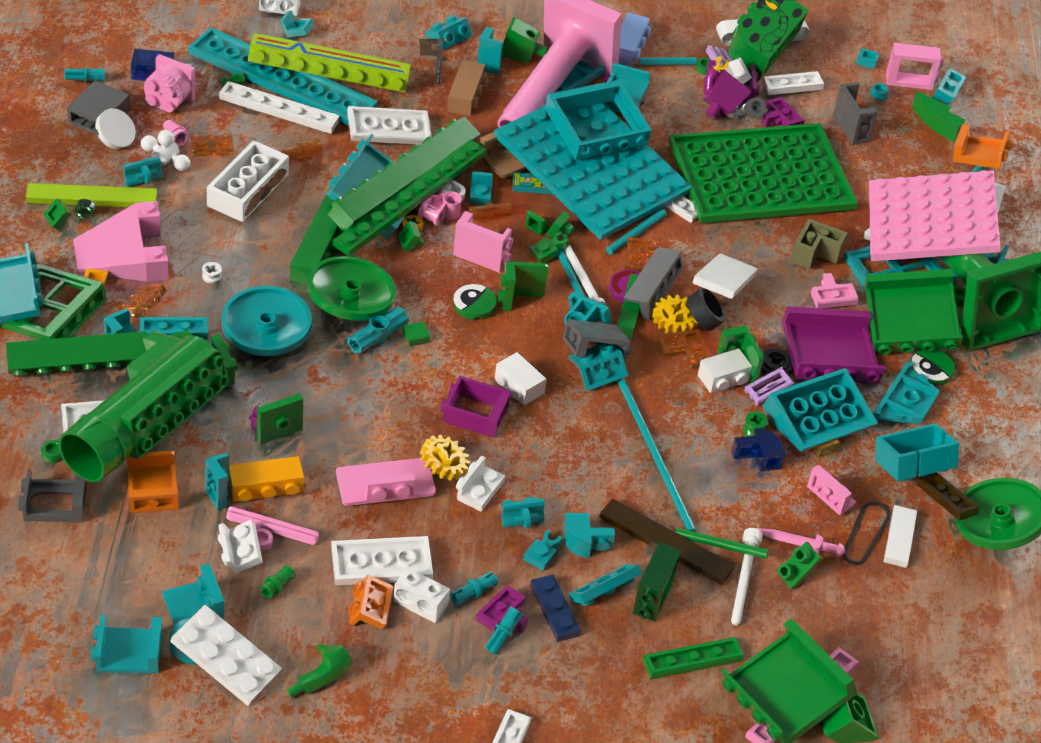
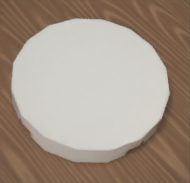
(115, 128)

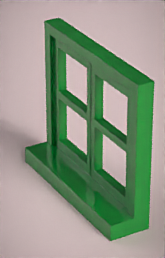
(71, 315)

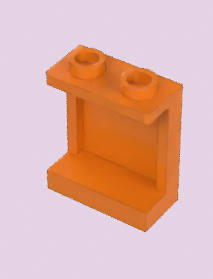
(981, 150)
(152, 482)

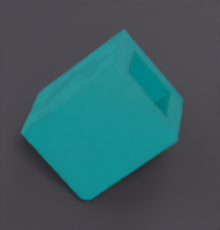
(118, 323)

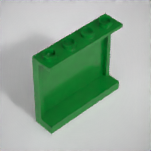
(912, 311)
(790, 685)

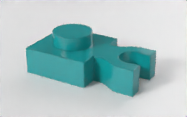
(542, 553)

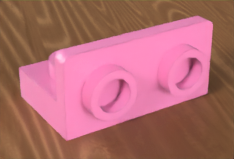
(830, 490)

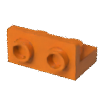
(370, 602)

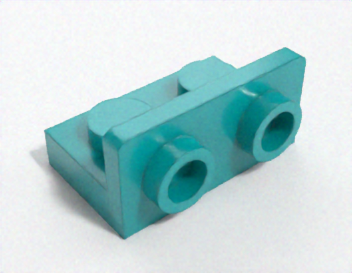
(217, 480)

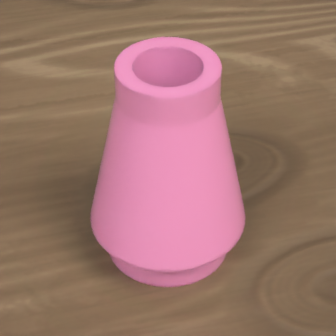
(180, 133)

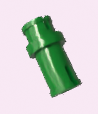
(275, 583)

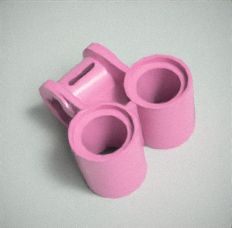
(441, 206)

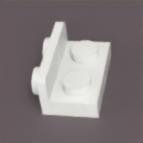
(479, 484)
(240, 546)

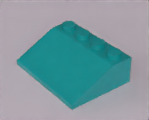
(819, 410)

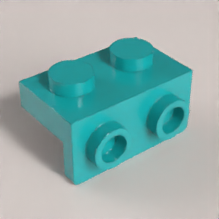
(453, 29)

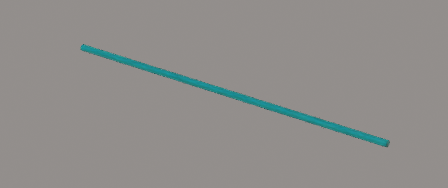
(638, 417)

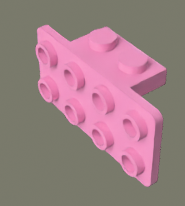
(384, 482)

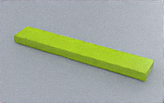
(99, 195)

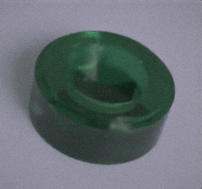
(86, 208)

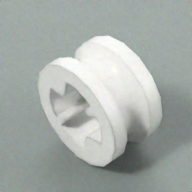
(211, 272)

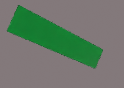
(628, 312)

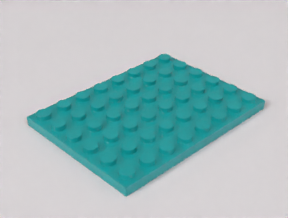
(599, 190)

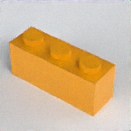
(266, 479)

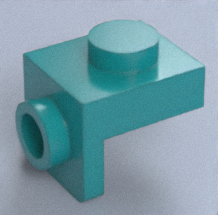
(295, 27)

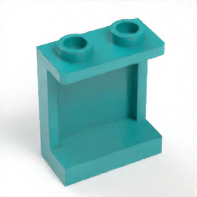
(634, 81)

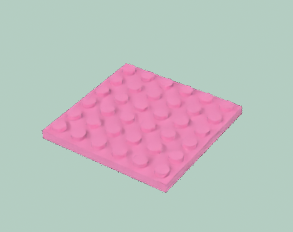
(933, 216)

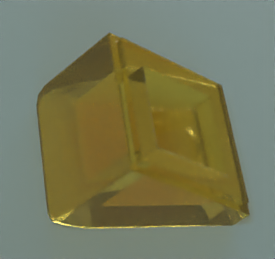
(826, 449)

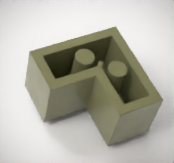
(818, 241)

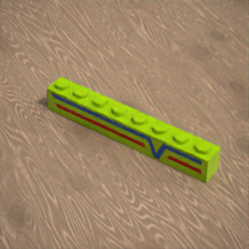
(329, 62)

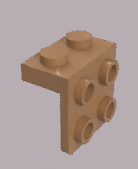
(499, 157)

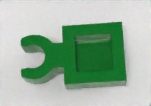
(548, 249)

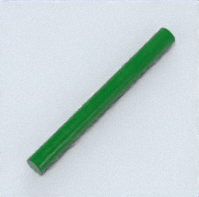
(723, 543)

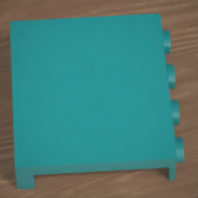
(361, 166)
(19, 287)

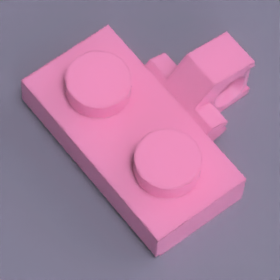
(833, 294)

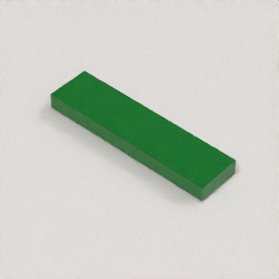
(693, 658)

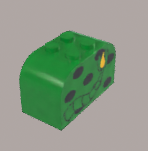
(766, 32)

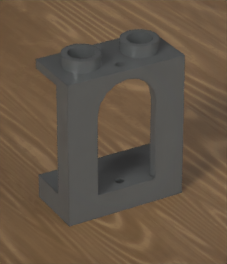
(34, 487)

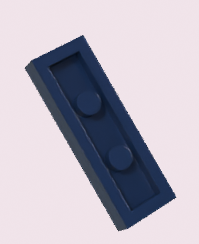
(555, 608)

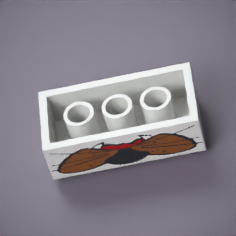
(247, 181)

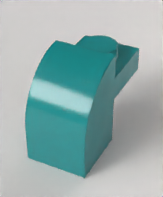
(582, 539)

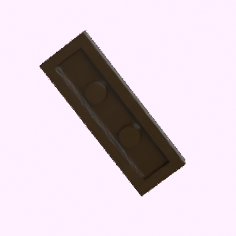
(948, 496)

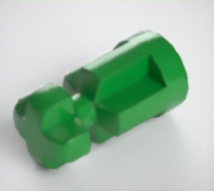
(238, 78)

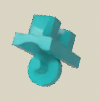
(142, 171)
(523, 512)

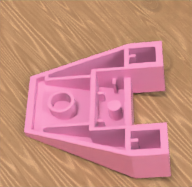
(119, 247)

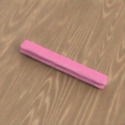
(274, 525)

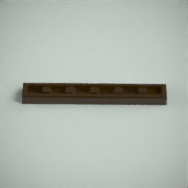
(653, 533)

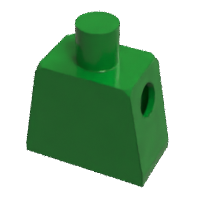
(521, 42)

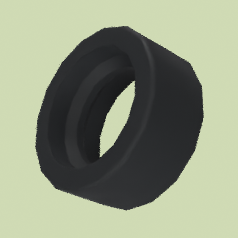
(706, 309)

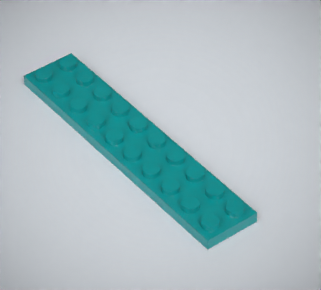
(298, 86)

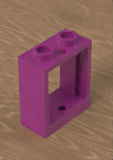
(479, 392)

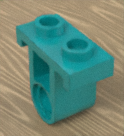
(586, 310)

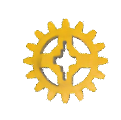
(673, 315)
(444, 457)

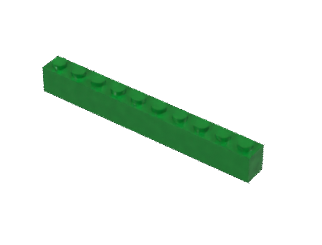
(399, 174)

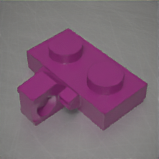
(780, 113)
(497, 608)

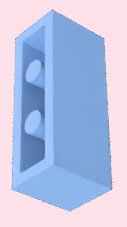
(632, 38)

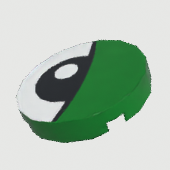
(474, 302)
(934, 366)

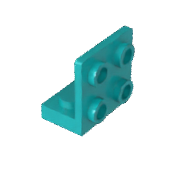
(600, 366)
(190, 598)

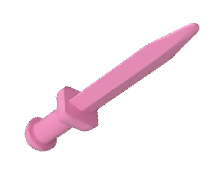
(817, 544)

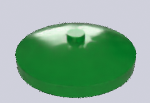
(351, 288)
(1006, 515)

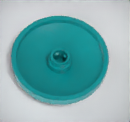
(266, 320)

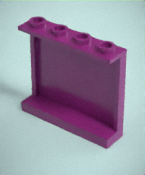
(830, 341)

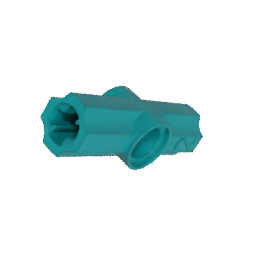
(378, 330)

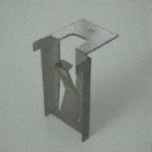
(425, 50)

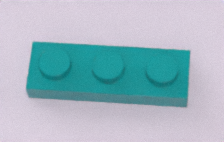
(169, 325)
(605, 584)

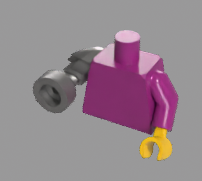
(726, 93)

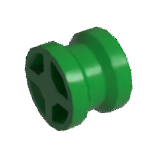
(753, 421)

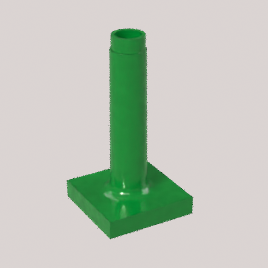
(999, 297)

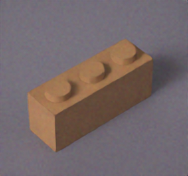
(467, 88)

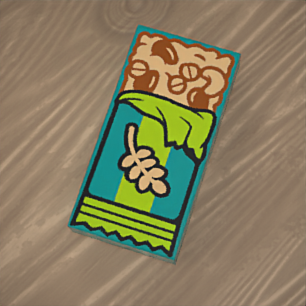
(528, 183)

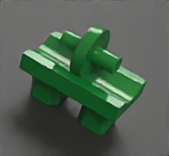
(799, 565)

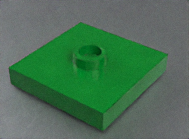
(280, 418)

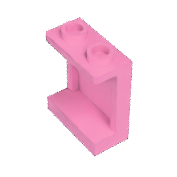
(481, 244)

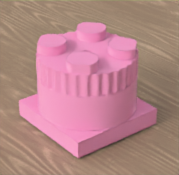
(170, 84)

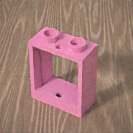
(913, 53)

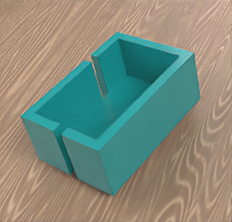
(917, 452)

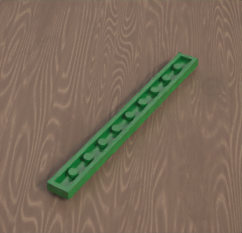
(409, 198)

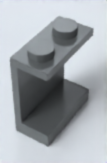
(855, 122)
(579, 333)

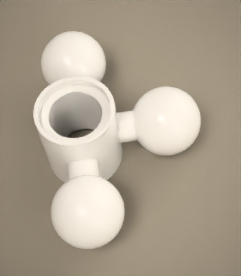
(167, 151)

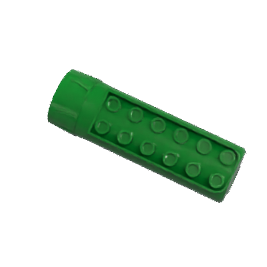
(162, 393)

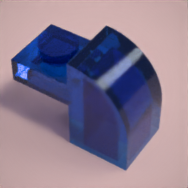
(763, 446)

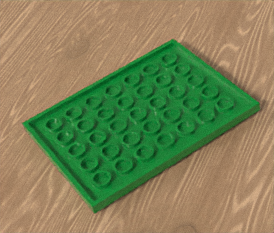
(761, 172)

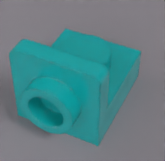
(480, 188)

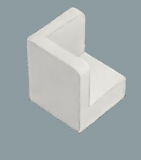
(738, 70)

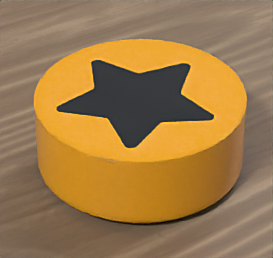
(413, 218)

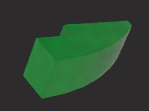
(937, 116)

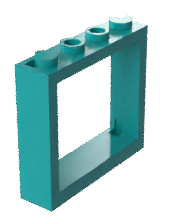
(592, 95)

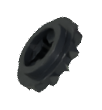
(776, 356)

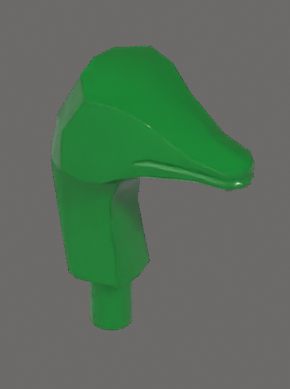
(334, 665)

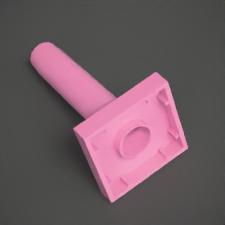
(573, 33)

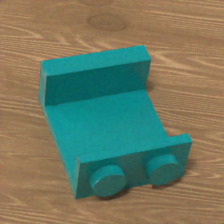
(127, 648)

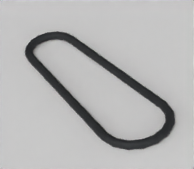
(876, 537)

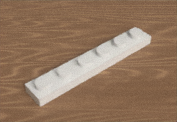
(279, 107)

